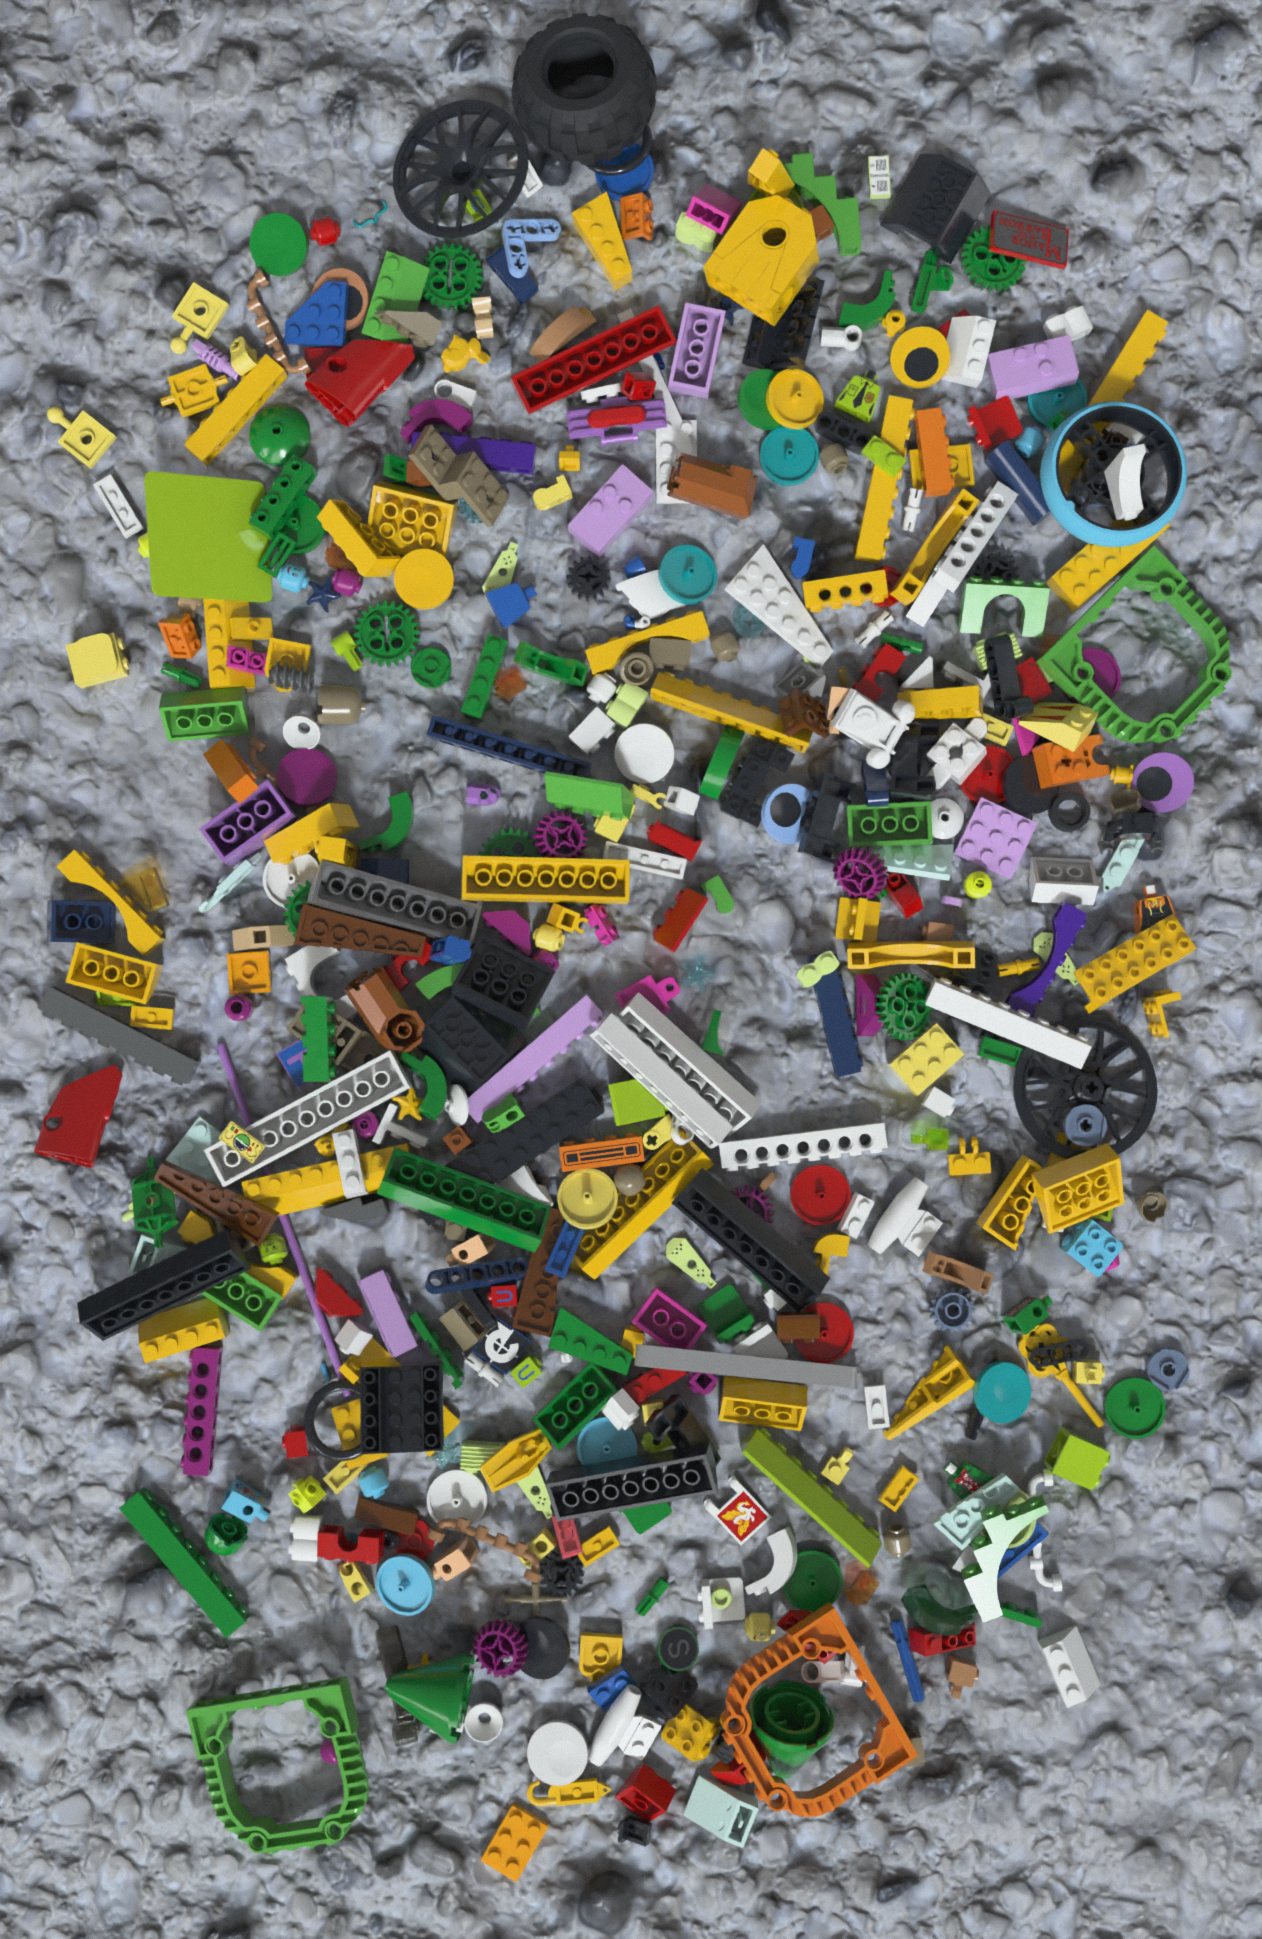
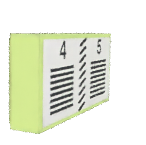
(879, 177)

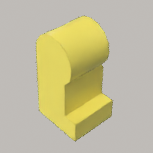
(552, 495)
(540, 1545)
(355, 1580)

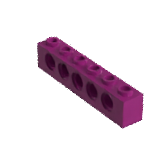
(190, 1462)

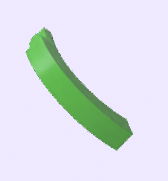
(442, 979)

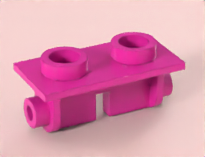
(598, 916)

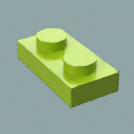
(883, 456)

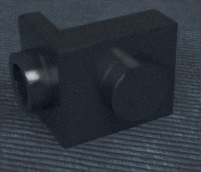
(634, 1830)

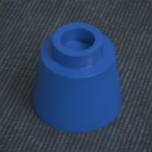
(634, 567)

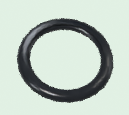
(614, 170)
(316, 1443)

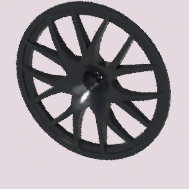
(457, 164)
(1075, 1088)

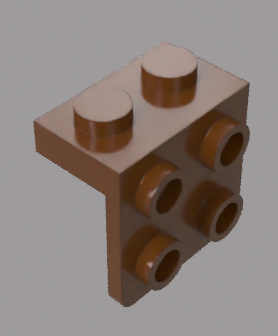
(802, 711)

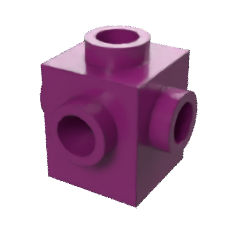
(705, 1386)

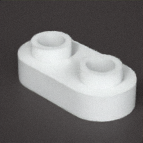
(592, 395)

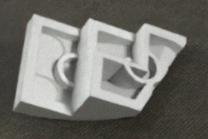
(648, 595)
(524, 1184)

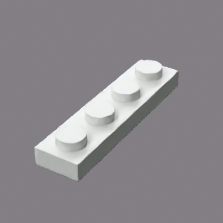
(647, 860)

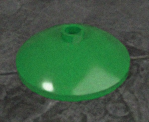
(277, 448)

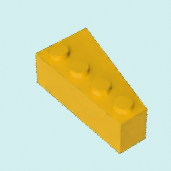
(769, 175)
(602, 237)
(357, 540)
(945, 702)
(301, 837)
(1011, 1204)

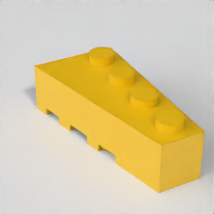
(337, 851)

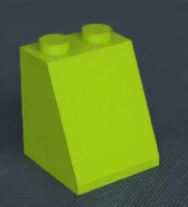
(634, 1102)
(1076, 1459)

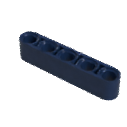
(469, 1282)

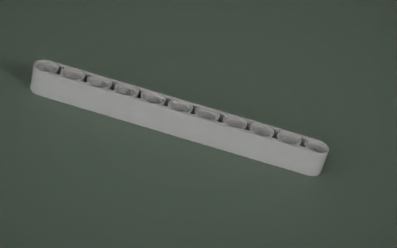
(745, 1366)

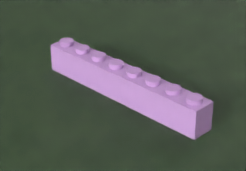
(535, 1056)

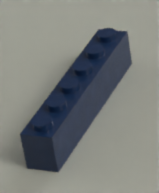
(837, 1023)

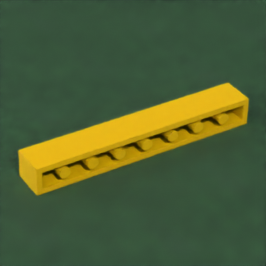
(883, 487)

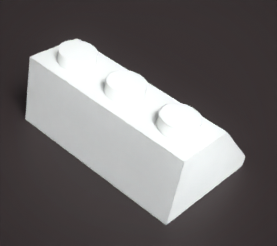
(969, 347)
(1062, 880)
(1069, 1665)

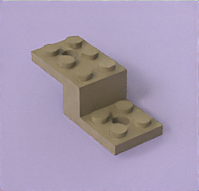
(459, 475)
(350, 1039)

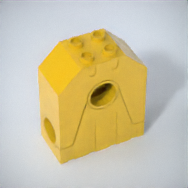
(760, 274)

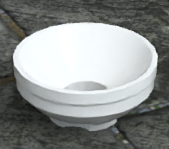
(300, 739)
(479, 1731)

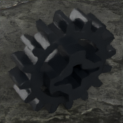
(995, 566)
(596, 578)
(567, 1580)

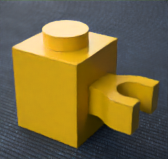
(565, 918)

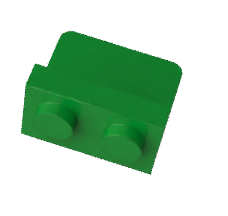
(726, 1314)
(647, 1516)

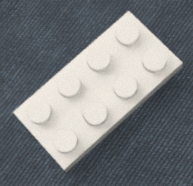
(666, 454)

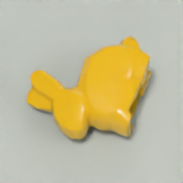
(460, 352)

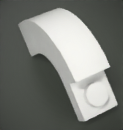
(927, 600)
(785, 1560)

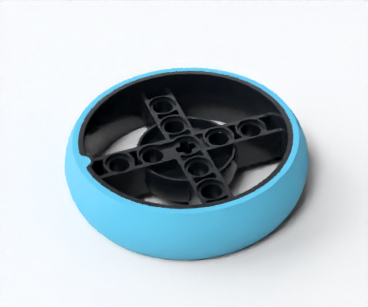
(1077, 427)

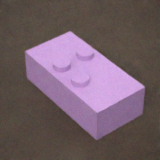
(696, 350)
(1032, 368)
(610, 511)

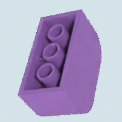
(246, 825)

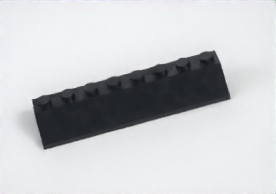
(751, 1240)
(163, 1285)
(632, 1482)

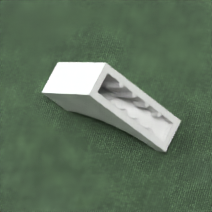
(1124, 482)

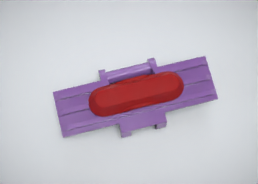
(614, 412)

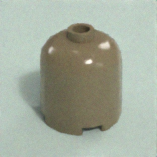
(339, 704)

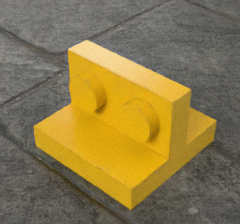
(857, 920)

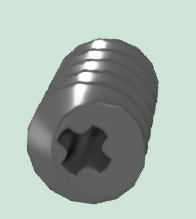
(291, 677)

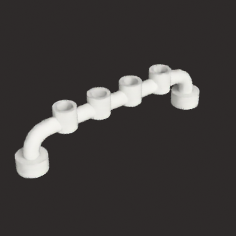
(1036, 1561)

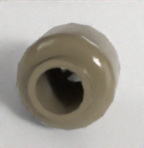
(834, 458)
(725, 646)
(897, 1539)

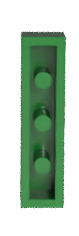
(484, 677)

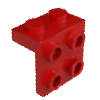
(994, 423)

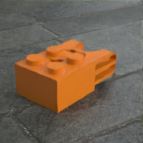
(1062, 766)

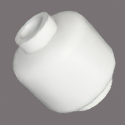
(601, 688)

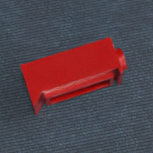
(673, 840)

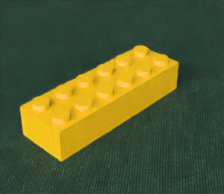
(1094, 568)

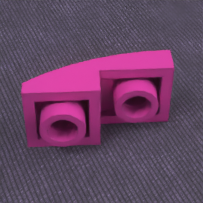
(245, 660)

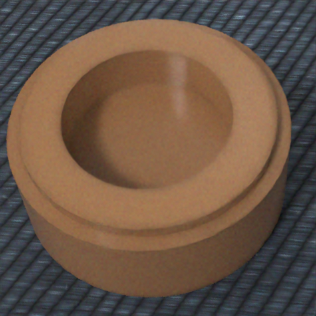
(768, 1181)

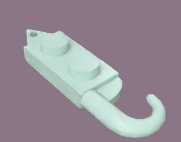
(1120, 863)
(229, 882)

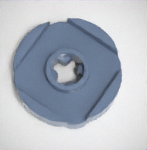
(1091, 1135)
(1155, 1370)

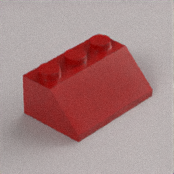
(679, 919)

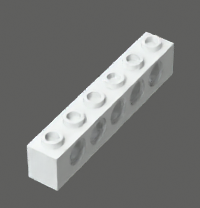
(992, 512)

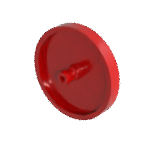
(986, 778)
(820, 1195)
(835, 1334)

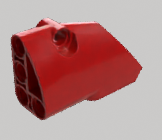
(359, 376)
(82, 1115)

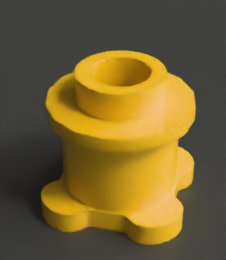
(891, 326)
(1122, 775)

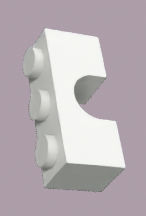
(349, 1163)

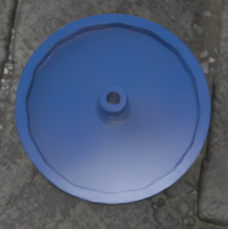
(626, 184)

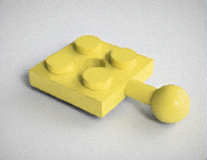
(201, 325)
(76, 431)

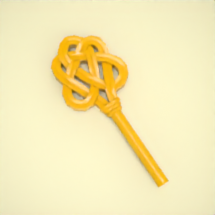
(1041, 1336)

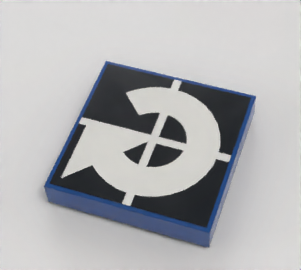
(502, 1346)

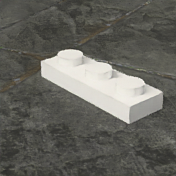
(118, 506)

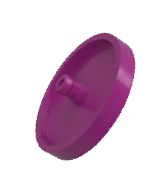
(1106, 672)
(306, 777)

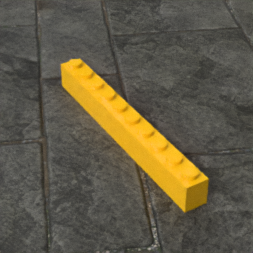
(1115, 384)

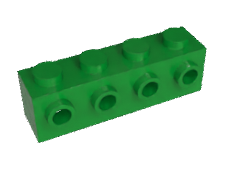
(283, 497)

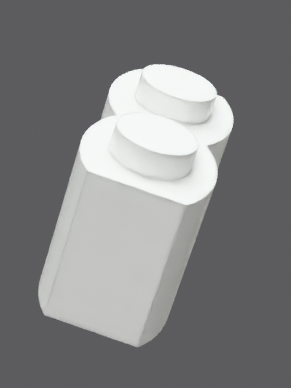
(1072, 323)
(621, 1410)
(305, 1537)

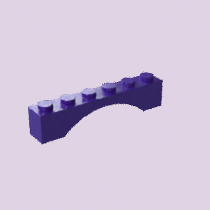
(1065, 925)

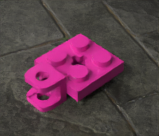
(654, 992)

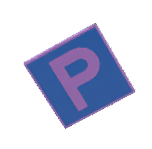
(293, 1062)

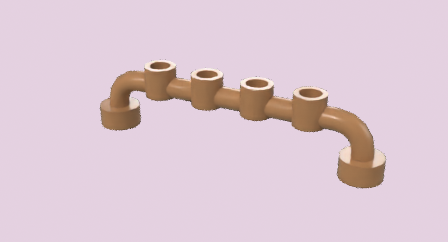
(263, 322)
(264, 771)
(500, 1541)

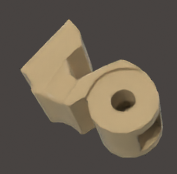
(483, 320)
(187, 605)

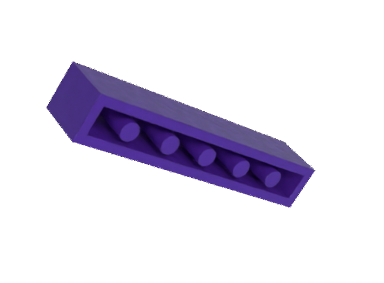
(496, 455)

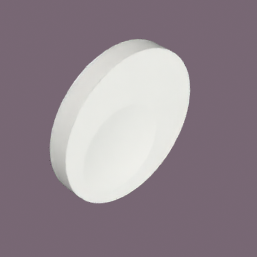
(644, 753)
(281, 879)
(457, 1495)
(557, 1752)

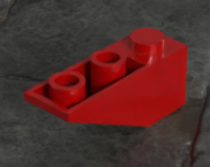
(903, 894)
(929, 1643)

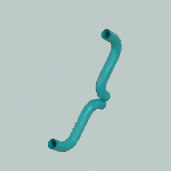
(371, 220)

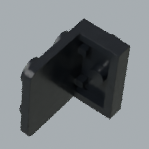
(979, 978)
(668, 1691)

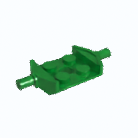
(157, 1217)

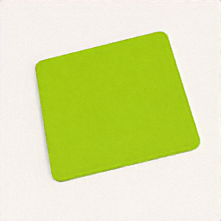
(204, 538)

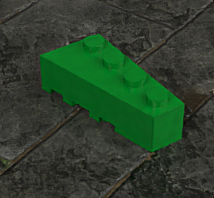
(318, 1038)

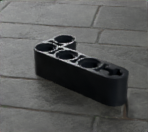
(1004, 679)

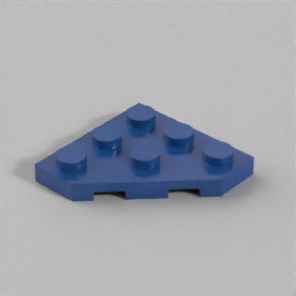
(321, 318)

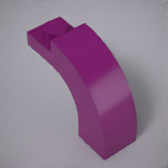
(434, 412)

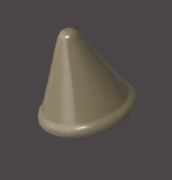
(636, 669)

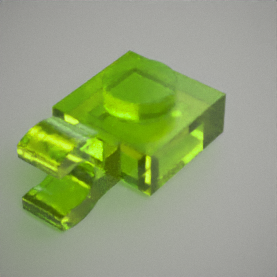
(934, 1139)

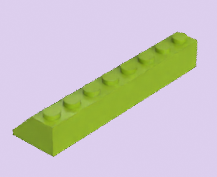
(811, 1495)

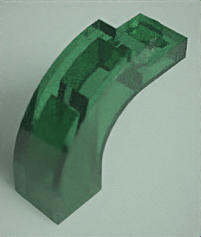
(933, 1616)

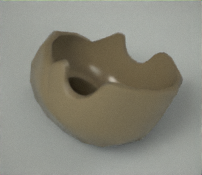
(1125, 801)
(629, 1179)
(1152, 1205)

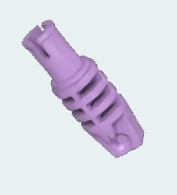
(215, 359)

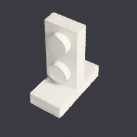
(957, 674)
(397, 1130)

